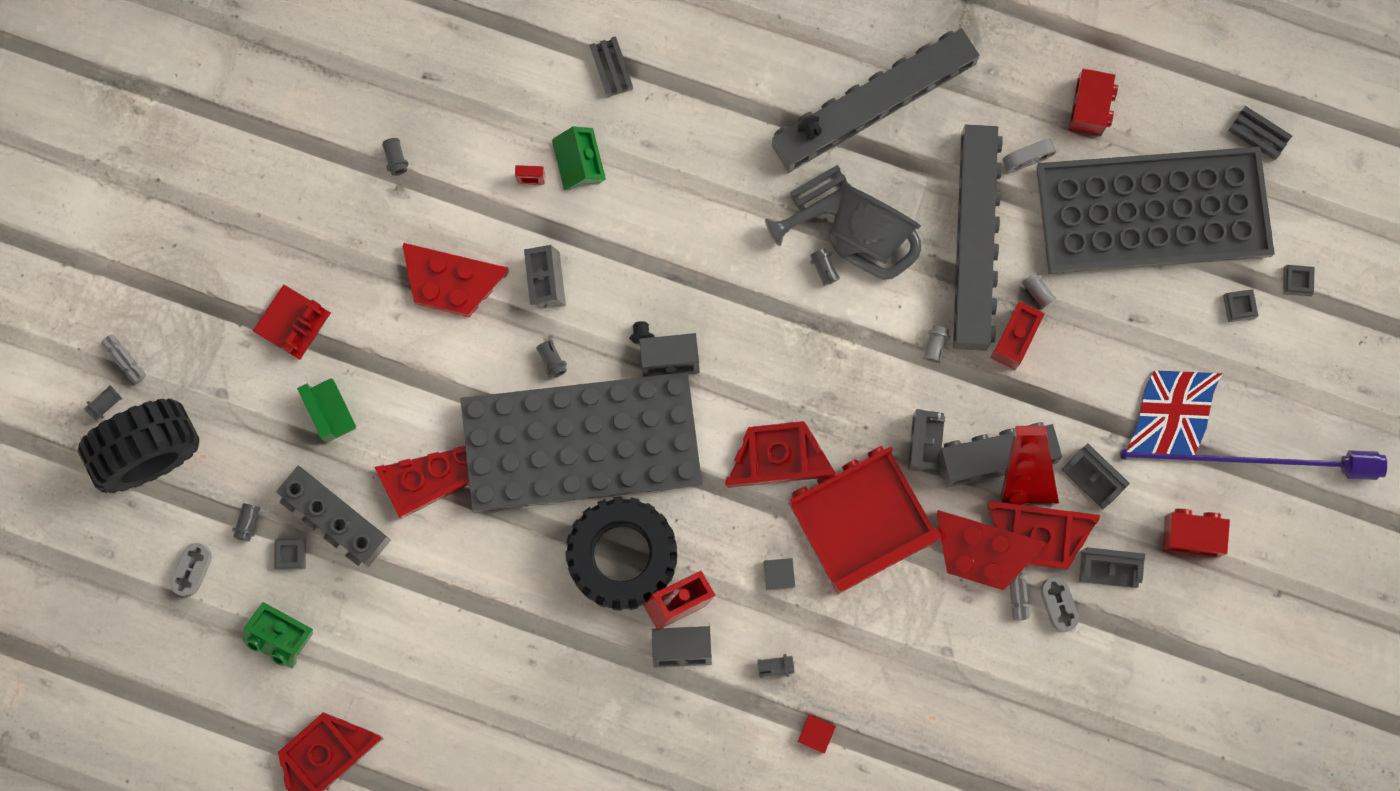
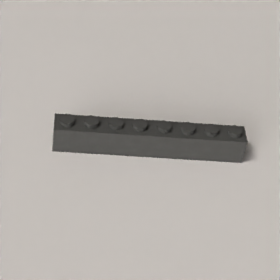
(877, 98)
(976, 238)

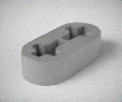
(1029, 155)
(197, 573)
(1066, 602)

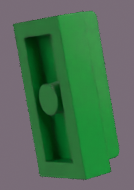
(578, 157)
(327, 409)

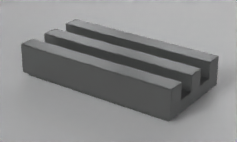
(604, 45)
(1265, 124)
(835, 171)

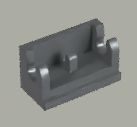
(544, 276)
(669, 355)
(926, 441)
(1095, 476)
(1111, 567)
(681, 646)

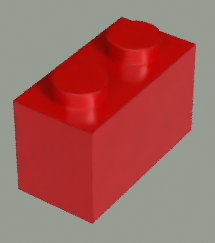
(1093, 101)
(1196, 533)
(679, 600)

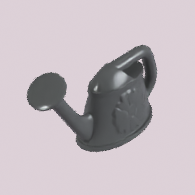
(860, 227)

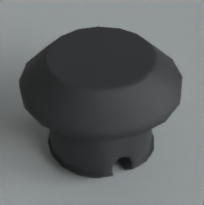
(810, 127)
(640, 330)

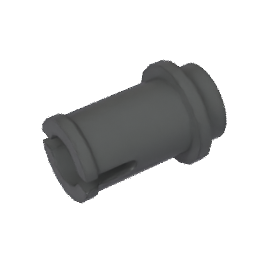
(395, 157)
(823, 264)
(551, 358)
(102, 403)
(246, 522)
(776, 666)

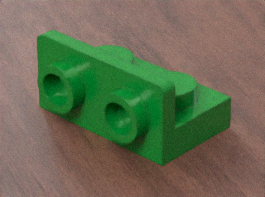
(276, 635)

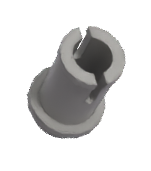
(1038, 290)
(936, 343)

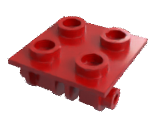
(292, 321)

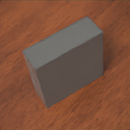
(1298, 280)
(1240, 305)
(290, 554)
(779, 574)

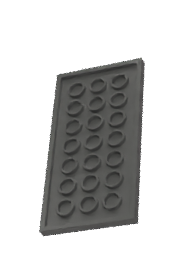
(1154, 210)
(580, 442)

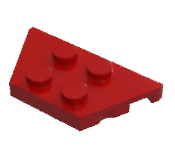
(450, 280)
(779, 455)
(1061, 530)
(984, 551)
(324, 753)

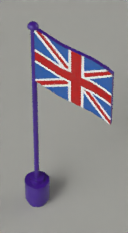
(1177, 415)

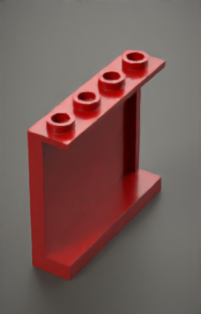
(863, 519)

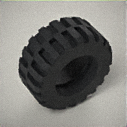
(138, 445)
(599, 520)

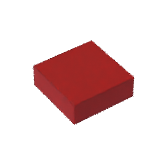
(530, 174)
(816, 734)

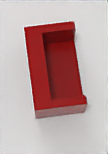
(1017, 335)

